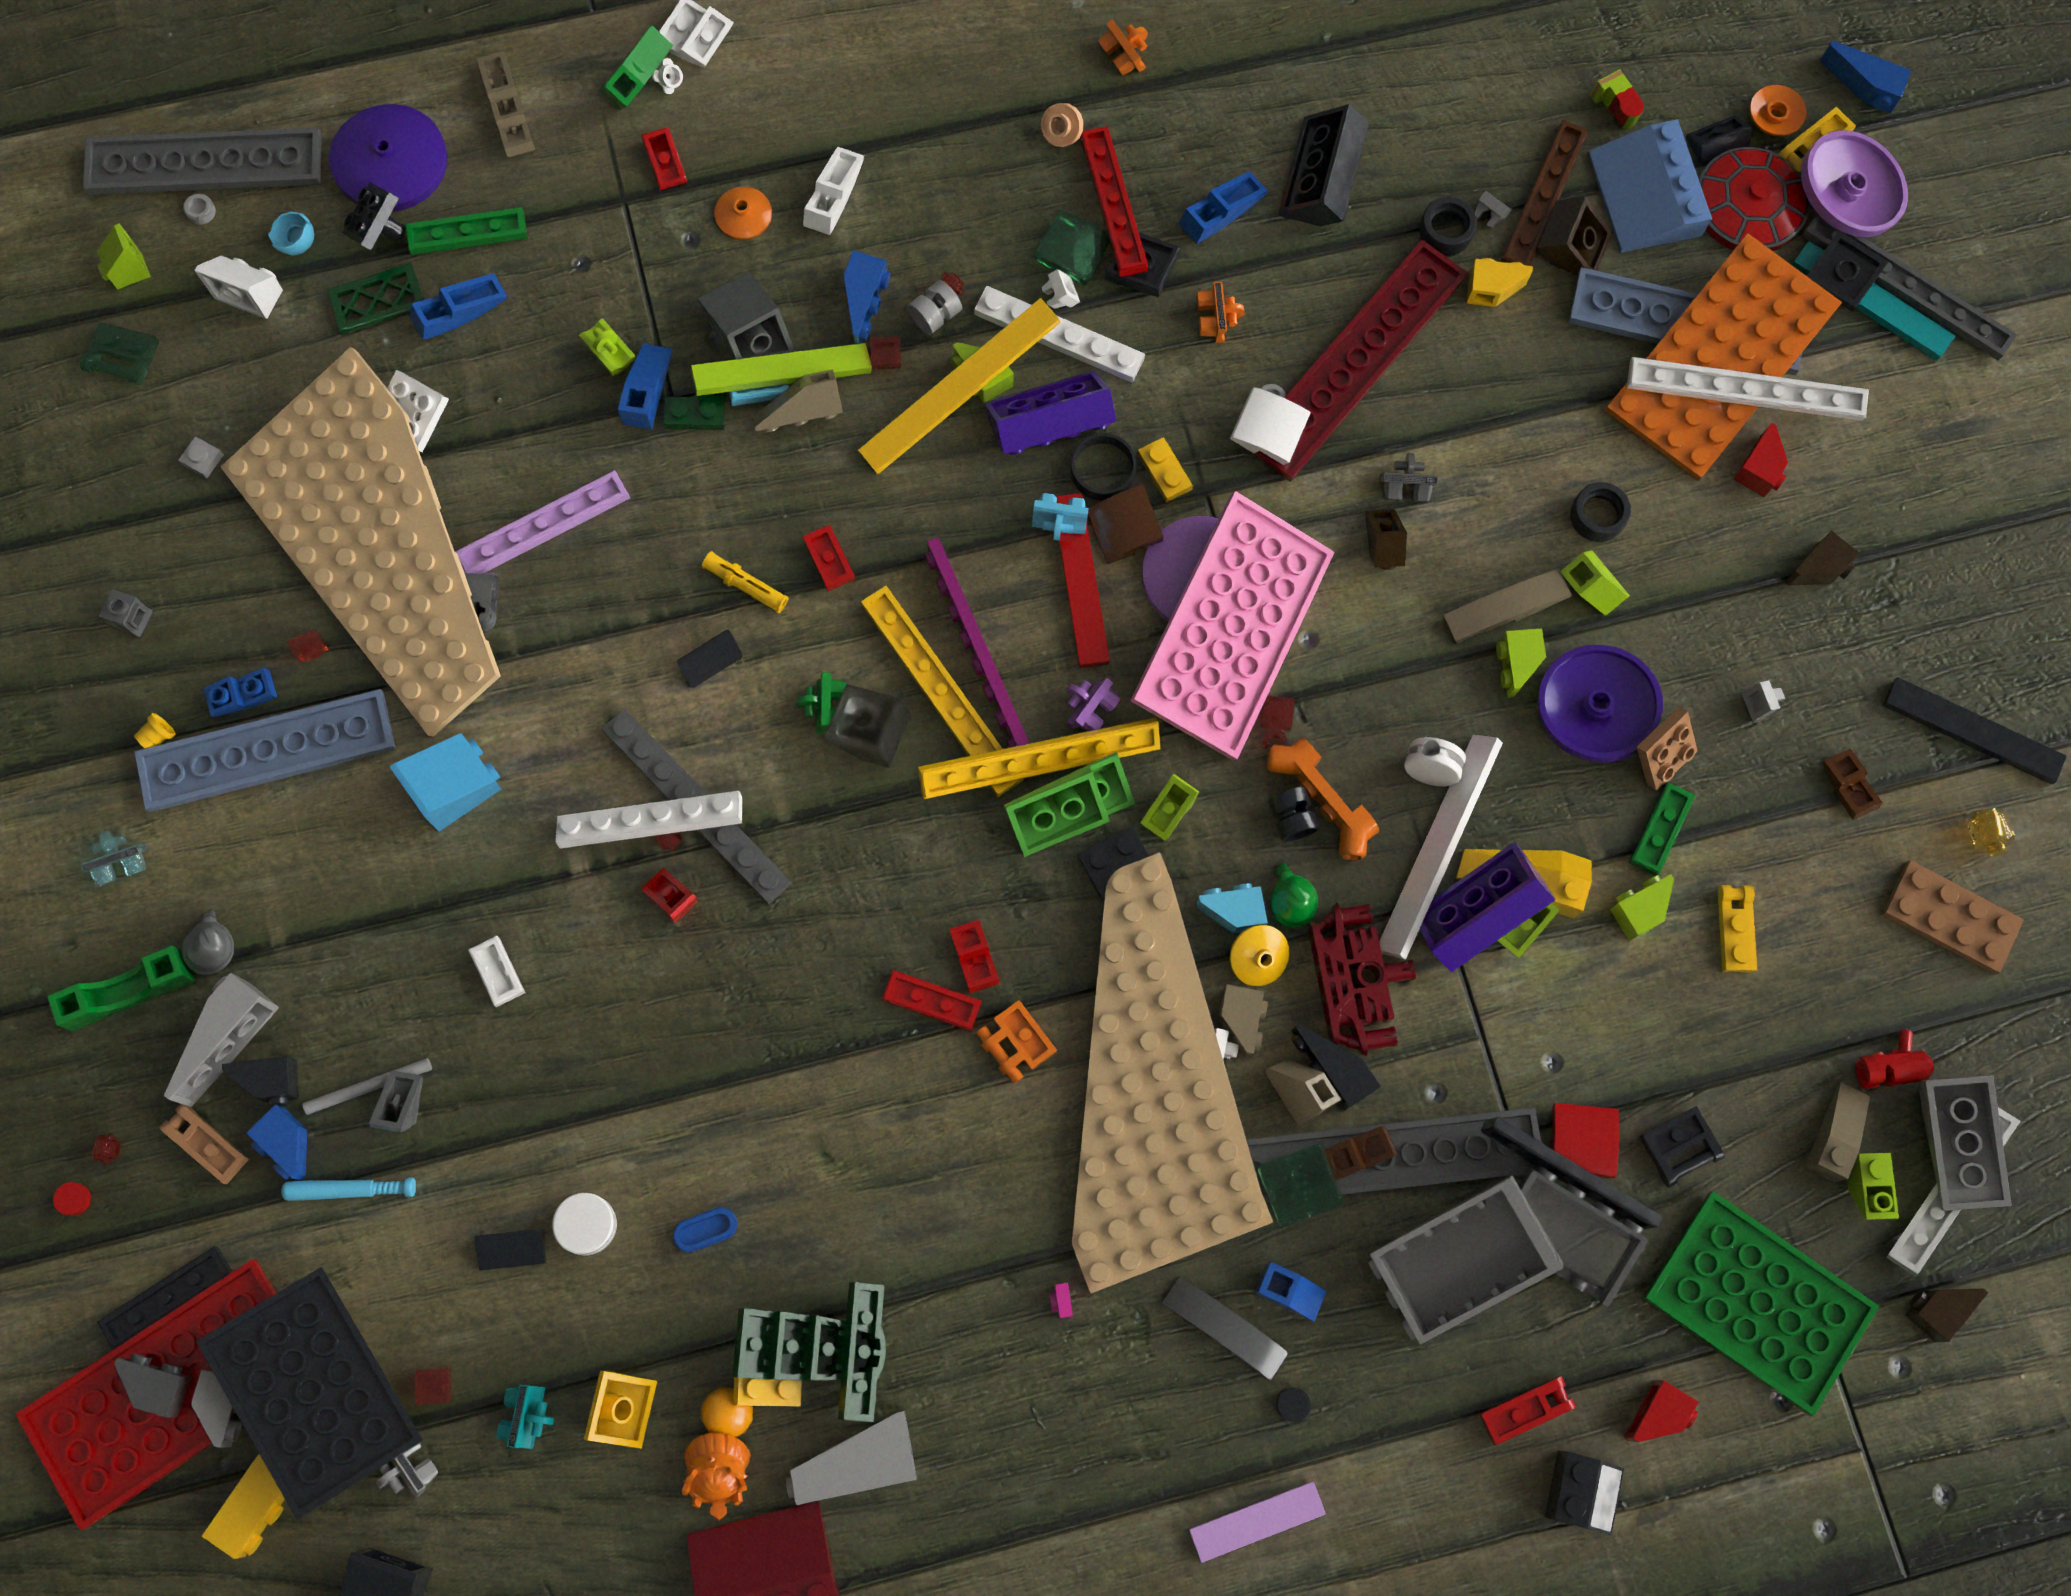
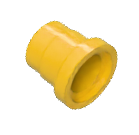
(154, 732)

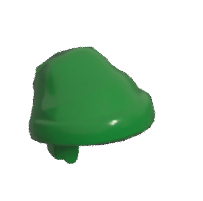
(1293, 899)

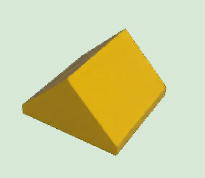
(620, 1409)

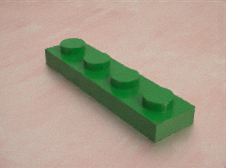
(466, 231)

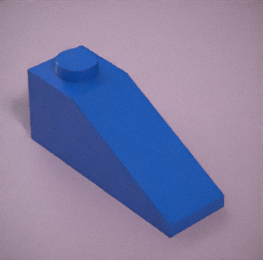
(1867, 76)

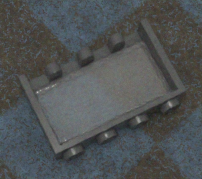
(1589, 1241)

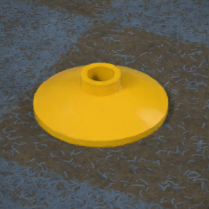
(1251, 946)

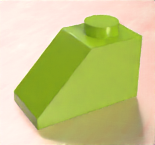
(121, 259)

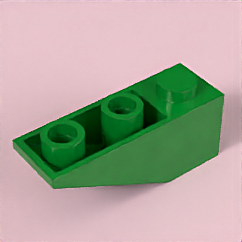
(636, 68)

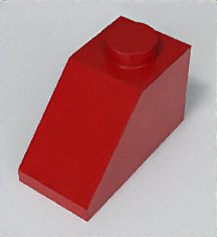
(1764, 464)
(1662, 1413)

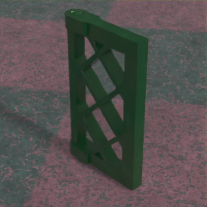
(357, 288)

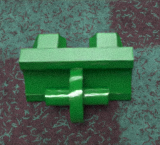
(826, 690)

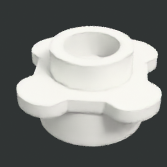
(674, 72)

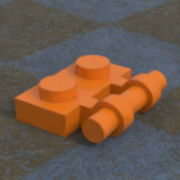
(1023, 1034)

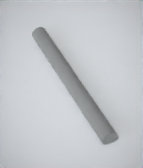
(362, 1088)

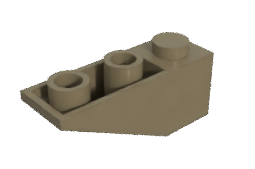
(806, 399)

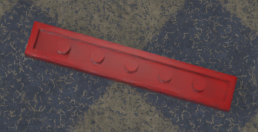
(1114, 201)
(1083, 596)

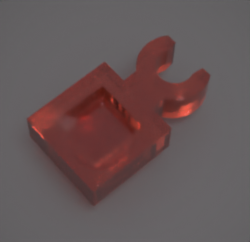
(1277, 716)

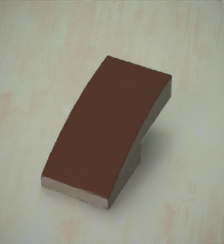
(1850, 785)
(1360, 1152)

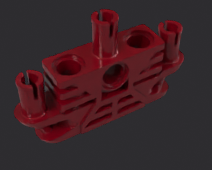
(1336, 983)

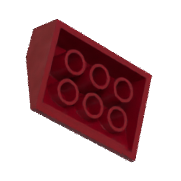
(765, 1556)

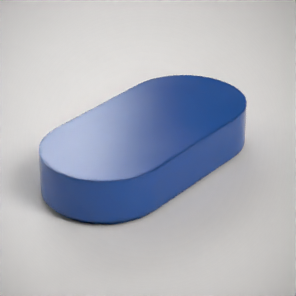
(705, 1230)

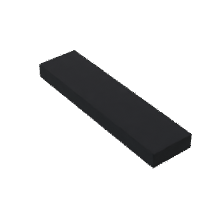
(164, 1297)

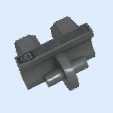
(1394, 482)

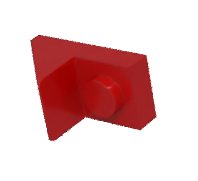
(669, 895)

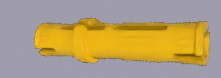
(745, 582)

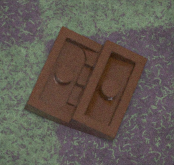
(1125, 524)

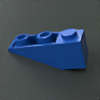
(863, 284)
(644, 387)

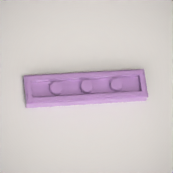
(1257, 1521)

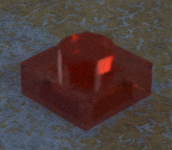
(885, 352)
(308, 646)
(433, 1386)

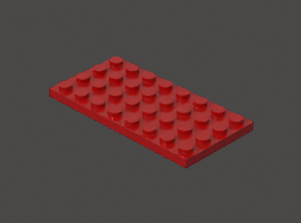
(92, 1435)

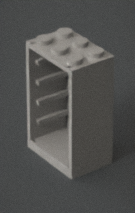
(1465, 1260)

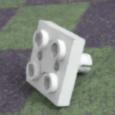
(423, 410)

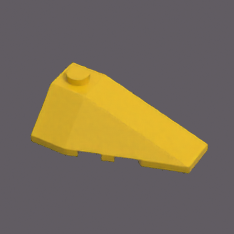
(1563, 872)

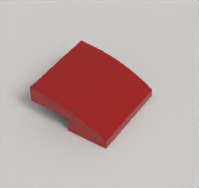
(1587, 1137)

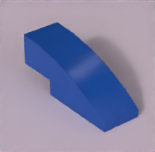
(1222, 206)
(456, 305)

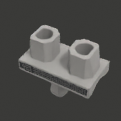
(414, 1478)

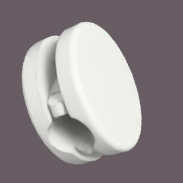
(1435, 761)
(584, 1224)

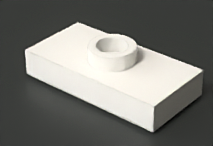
(496, 971)

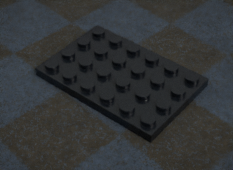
(309, 1392)

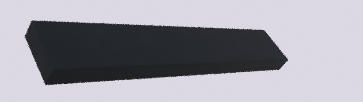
(1974, 730)
(1569, 1172)

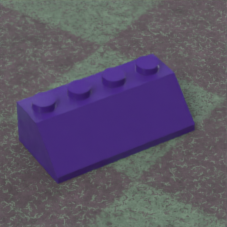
(1050, 412)
(1484, 907)

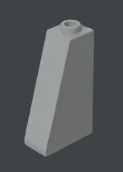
(861, 1463)

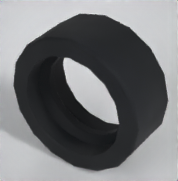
(1453, 207)
(1609, 493)

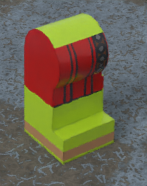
(1619, 99)

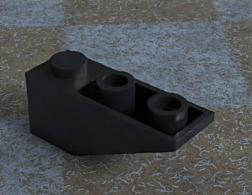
(1343, 1069)

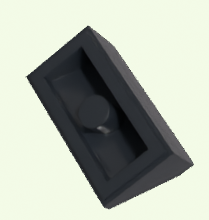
(1719, 138)
(709, 658)
(510, 1249)

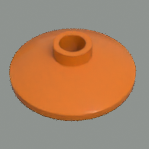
(1782, 102)
(743, 223)

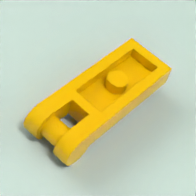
(1831, 122)
(1737, 929)

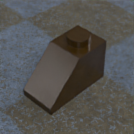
(1386, 539)
(1825, 562)
(1944, 1311)

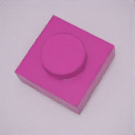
(1060, 1301)

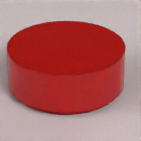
(72, 1199)

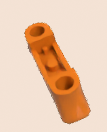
(1301, 761)

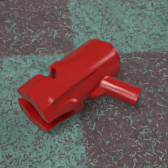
(1894, 1068)

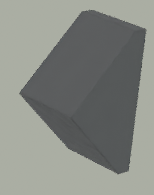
(398, 1102)

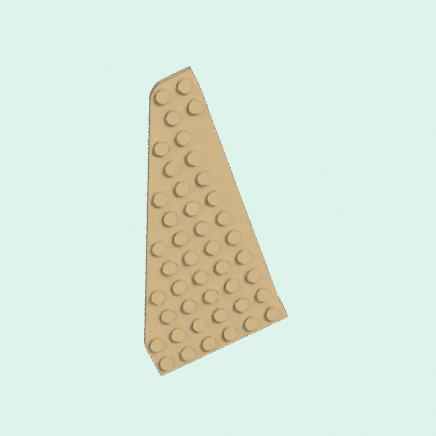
(1160, 1124)

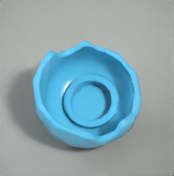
(292, 233)

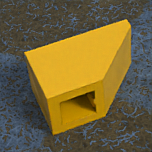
(1495, 281)

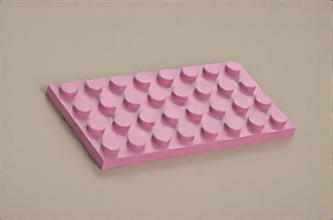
(1233, 626)

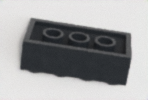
(1324, 166)

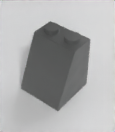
(746, 319)

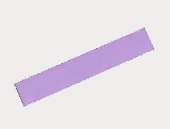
(543, 524)

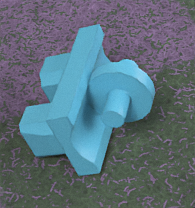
(1060, 517)

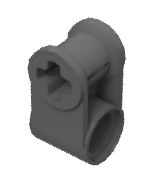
(484, 597)

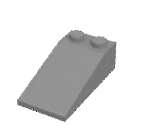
(223, 1029)
(1965, 1141)

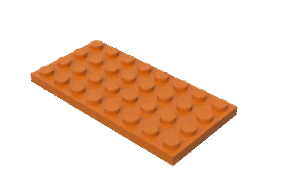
(1746, 319)

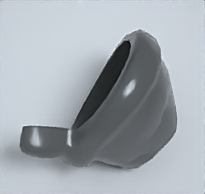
(207, 946)

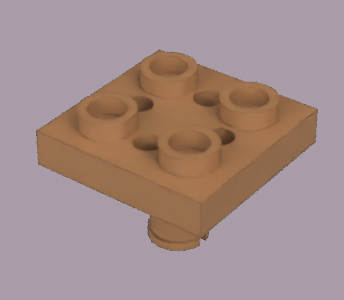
(1667, 748)

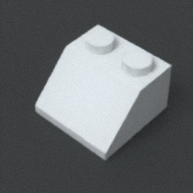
(240, 285)

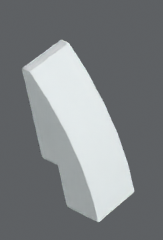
(832, 190)

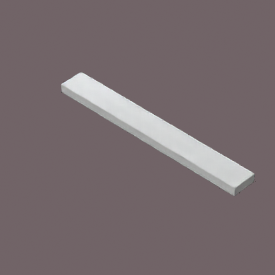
(1747, 388)
(1438, 848)

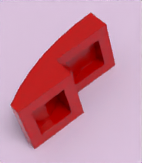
(974, 956)

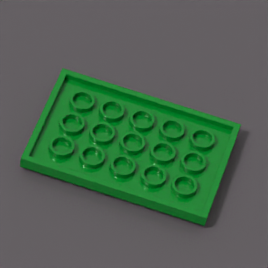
(1761, 1303)

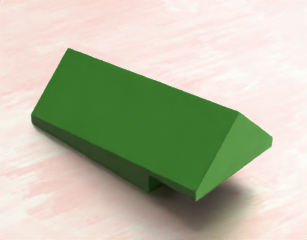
(1069, 805)

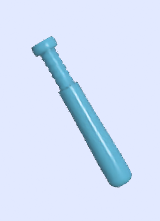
(334, 1189)

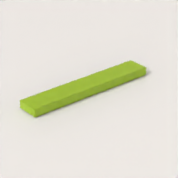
(779, 368)

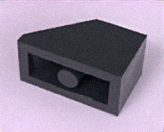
(267, 1079)

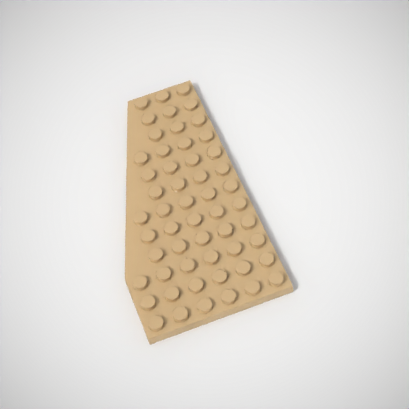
(367, 531)

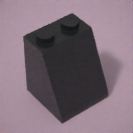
(383, 1574)

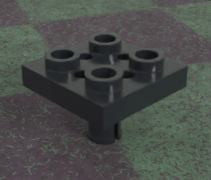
(372, 217)

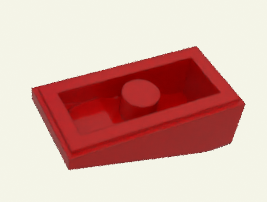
(664, 158)

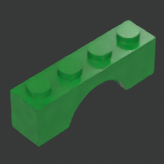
(95, 1001)

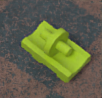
(608, 347)

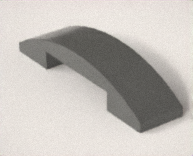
(1225, 1327)

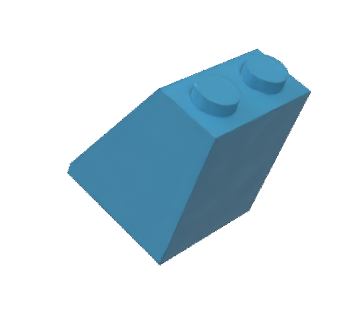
(447, 779)

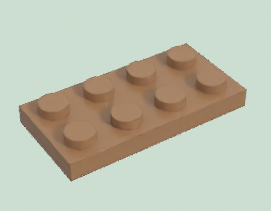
(1953, 917)

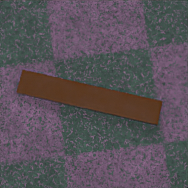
(1544, 193)

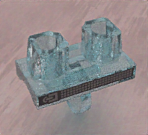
(101, 867)

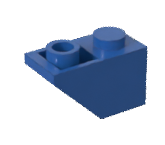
(283, 1140)
(1290, 1291)

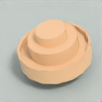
(1062, 124)

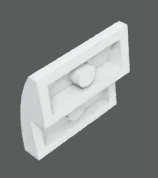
(695, 32)
(1270, 425)

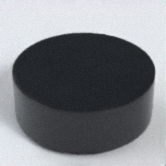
(1293, 1404)

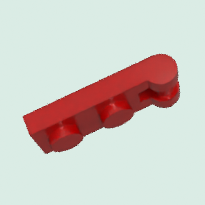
(1526, 1411)

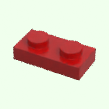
(828, 558)

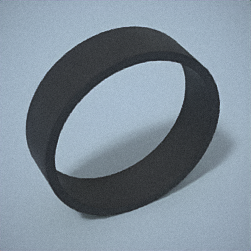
(1102, 438)

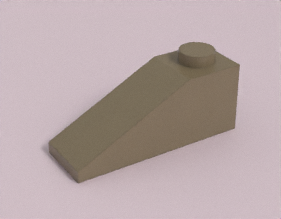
(1839, 1135)

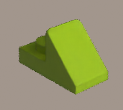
(1170, 807)
(1524, 935)

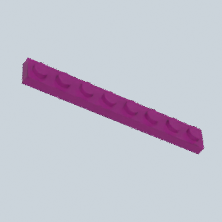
(972, 638)

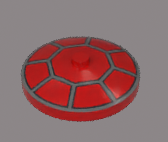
(1754, 195)

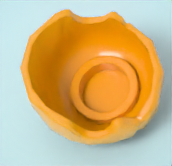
(722, 1416)

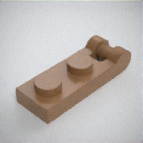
(204, 1144)

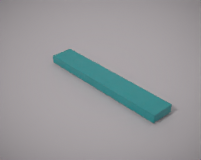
(1890, 312)

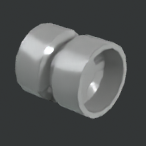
(937, 305)

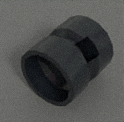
(1293, 814)

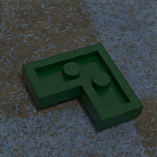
(696, 412)

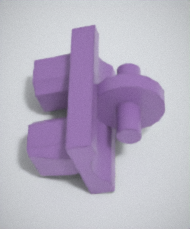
(1099, 694)

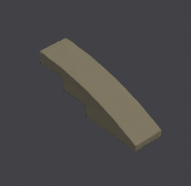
(505, 104)
(1507, 605)

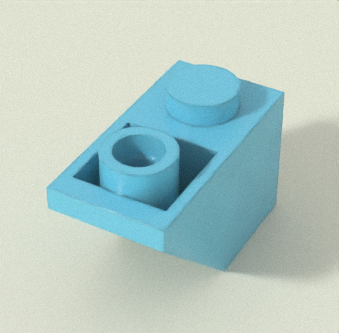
(1234, 909)

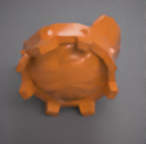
(716, 1471)

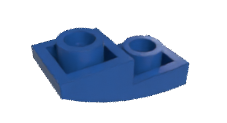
(240, 694)

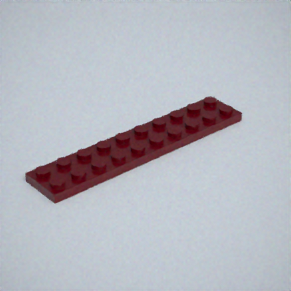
(1368, 348)

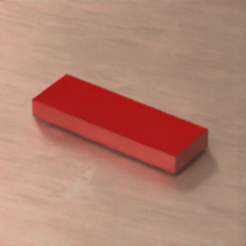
(931, 1000)

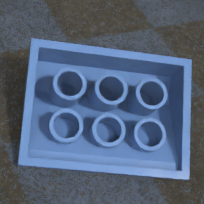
(1650, 187)

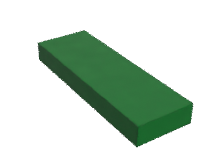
(1662, 829)

